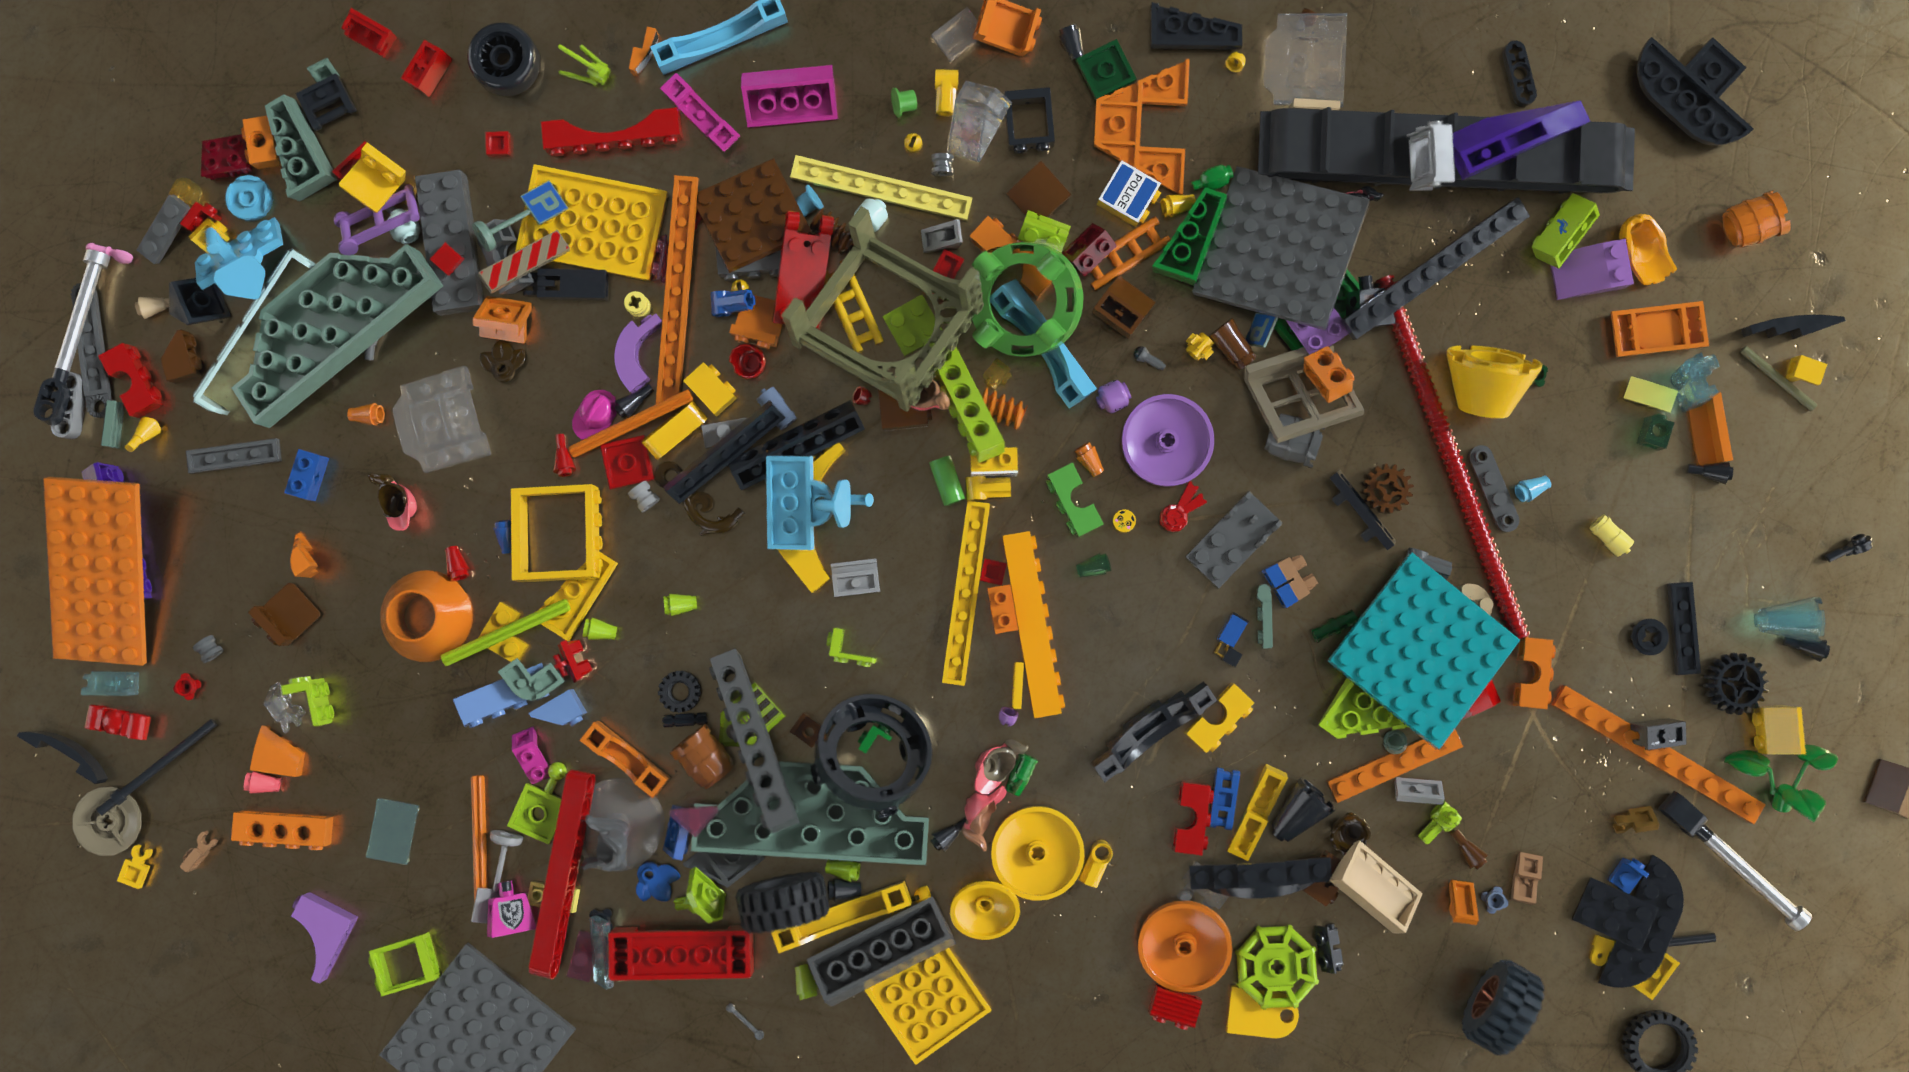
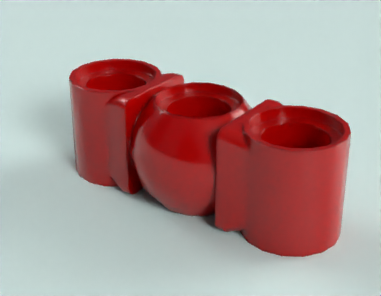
(117, 722)

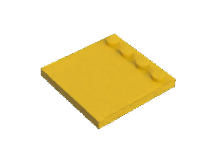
(929, 1004)

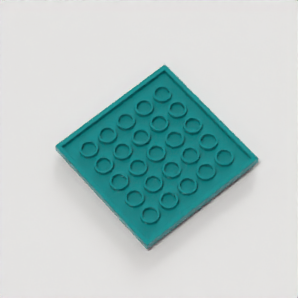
(1424, 650)

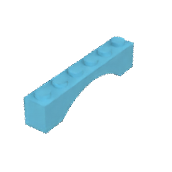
(686, 49)
(1019, 309)

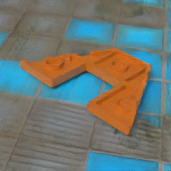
(1119, 125)

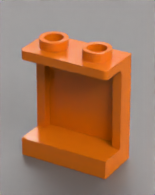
(1007, 26)

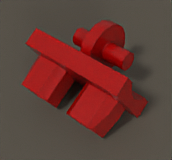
(575, 669)

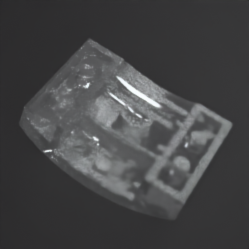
(1306, 57)
(440, 421)

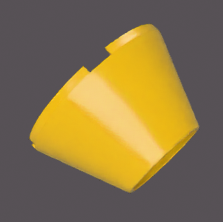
(1490, 379)

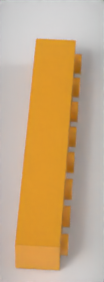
(1032, 624)

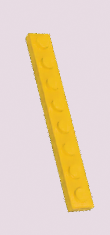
(966, 593)

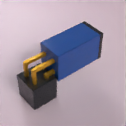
(1229, 635)

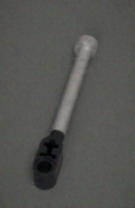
(95, 262)
(1693, 822)

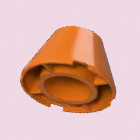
(451, 621)

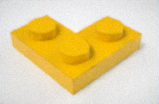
(511, 647)

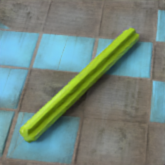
(505, 632)

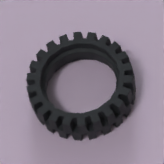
(1652, 1018)

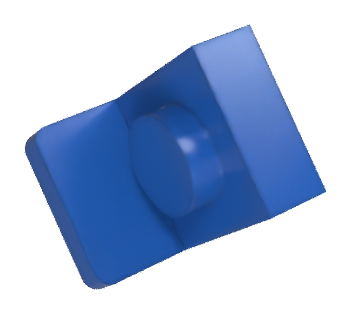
(1627, 874)

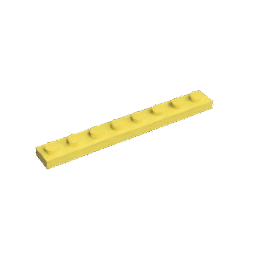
(881, 188)

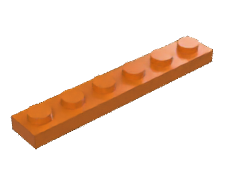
(1389, 767)

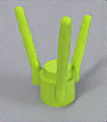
(597, 71)

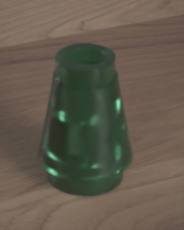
(1094, 566)

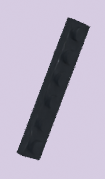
(724, 452)

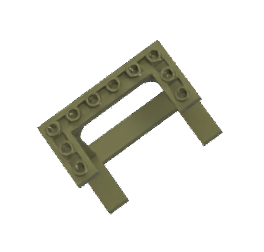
(909, 381)

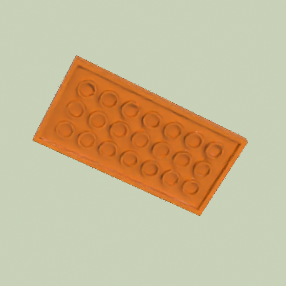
(95, 570)

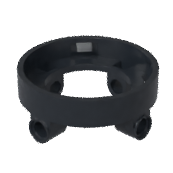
(913, 746)

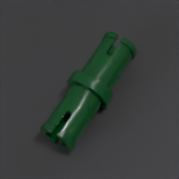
(1334, 626)

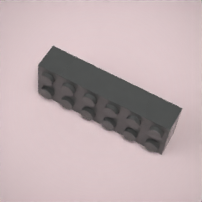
(449, 218)
(881, 951)

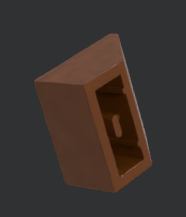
(1123, 307)

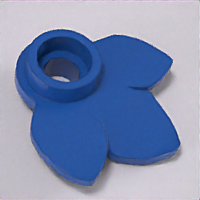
(658, 884)

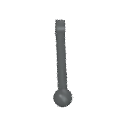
(759, 1034)

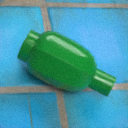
(1214, 177)

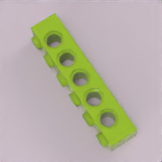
(983, 446)

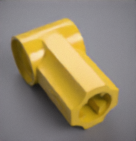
(946, 85)
(981, 488)
(1095, 865)

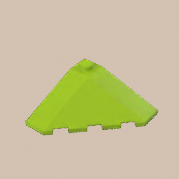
(1357, 713)

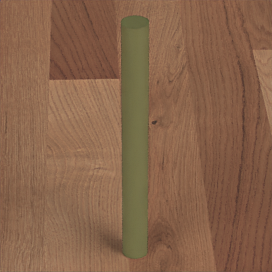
(1778, 378)

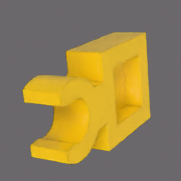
(134, 870)

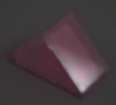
(694, 818)

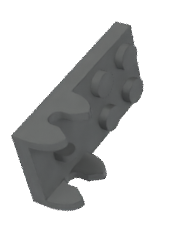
(1233, 539)

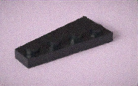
(1191, 31)

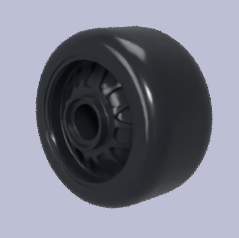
(495, 44)

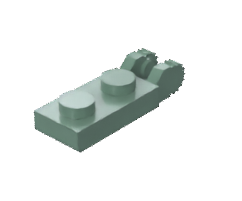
(1264, 614)

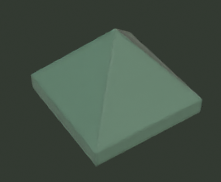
(322, 70)

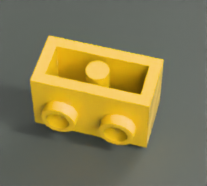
(710, 388)

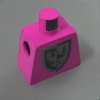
(509, 912)

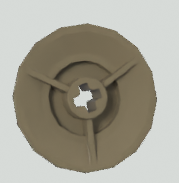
(95, 832)

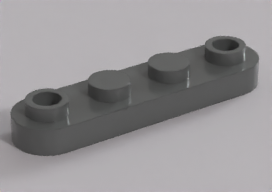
(1493, 488)

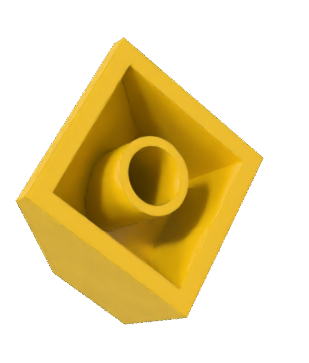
(1779, 730)

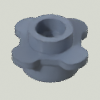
(1500, 903)

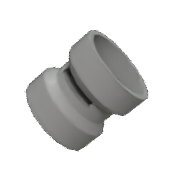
(644, 497)

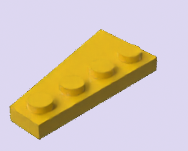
(580, 596)

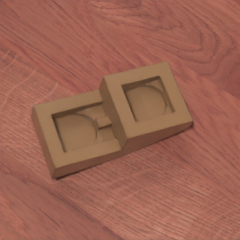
(1525, 878)

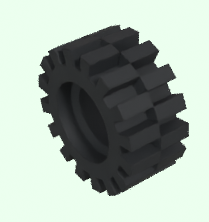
(693, 694)

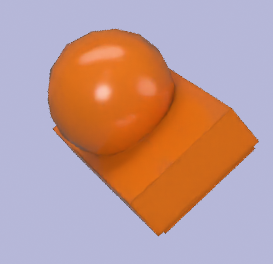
(1463, 902)

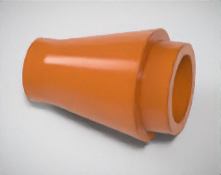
(368, 414)
(1089, 458)

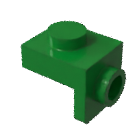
(868, 738)

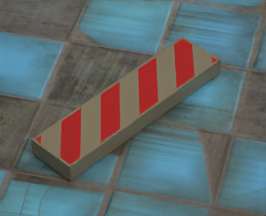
(523, 261)

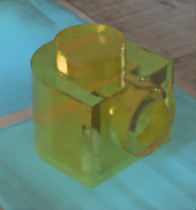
(186, 190)
(996, 374)

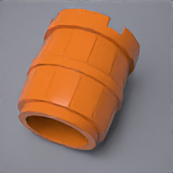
(1756, 220)

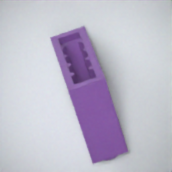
(328, 928)

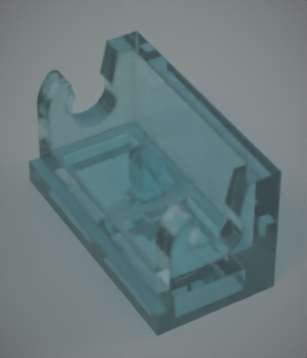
(111, 683)

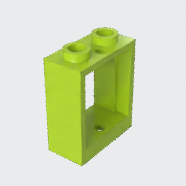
(427, 958)

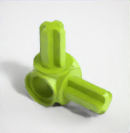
(1443, 818)

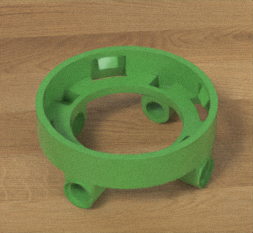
(1052, 266)

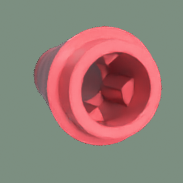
(261, 783)

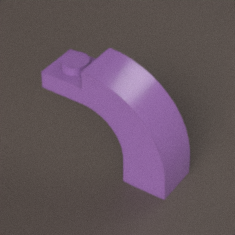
(627, 352)

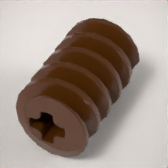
(839, 237)

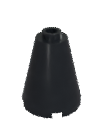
(1301, 811)

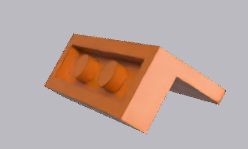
(1710, 432)

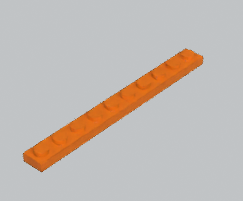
(677, 287)
(1663, 758)

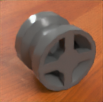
(942, 164)
(208, 649)

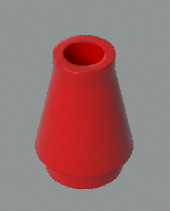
(456, 565)

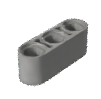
(75, 415)

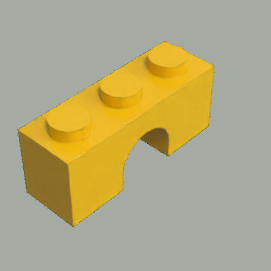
(1235, 705)

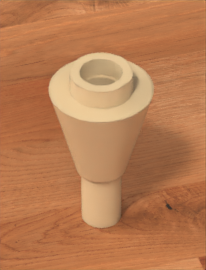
(150, 306)

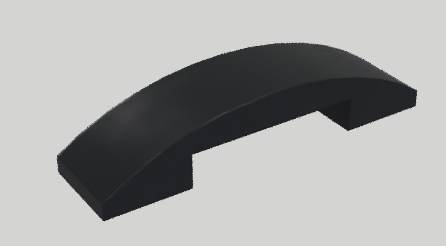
(89, 766)

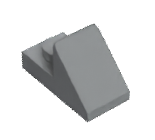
(942, 236)

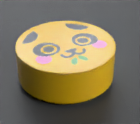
(1124, 521)

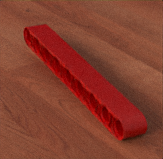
(562, 874)

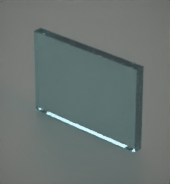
(392, 831)

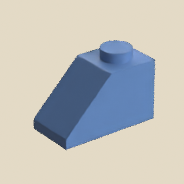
(561, 710)

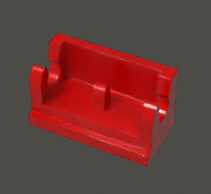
(368, 33)
(426, 68)

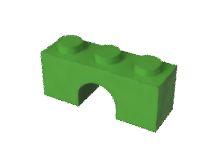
(1080, 519)

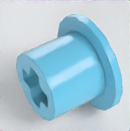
(809, 201)

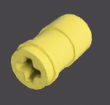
(637, 305)
(1614, 538)

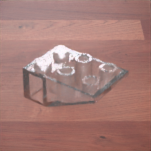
(975, 120)

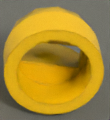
(1233, 66)
(917, 144)
(744, 285)

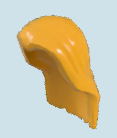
(1647, 249)

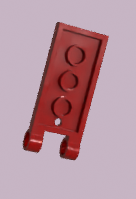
(801, 267)

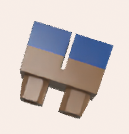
(1294, 589)

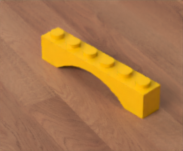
(846, 914)

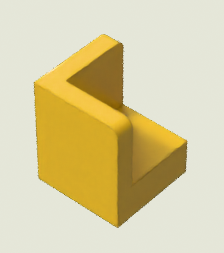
(1805, 369)

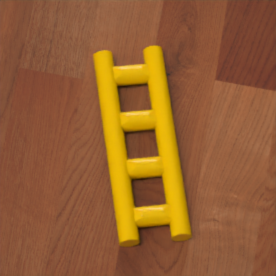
(864, 312)

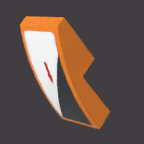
(641, 57)

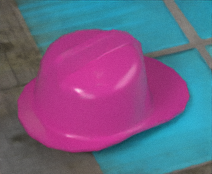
(594, 413)

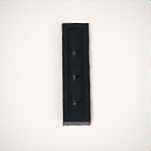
(1684, 628)

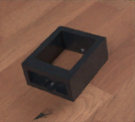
(1025, 97)

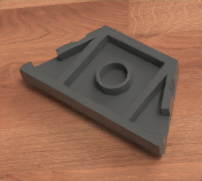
(723, 867)

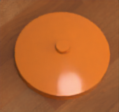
(1185, 946)

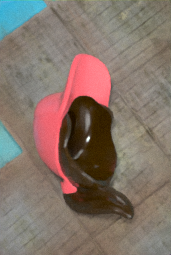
(395, 500)

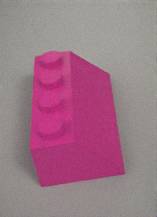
(789, 96)

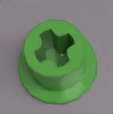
(903, 101)

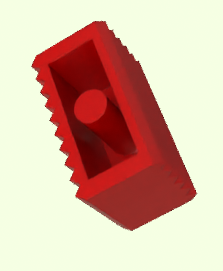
(1175, 1007)

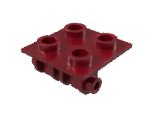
(224, 157)

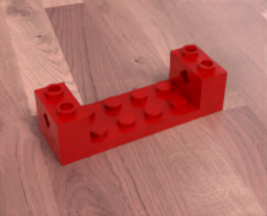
(680, 954)

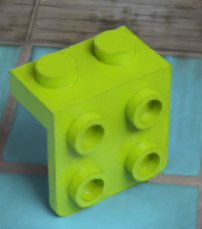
(835, 642)
(317, 695)

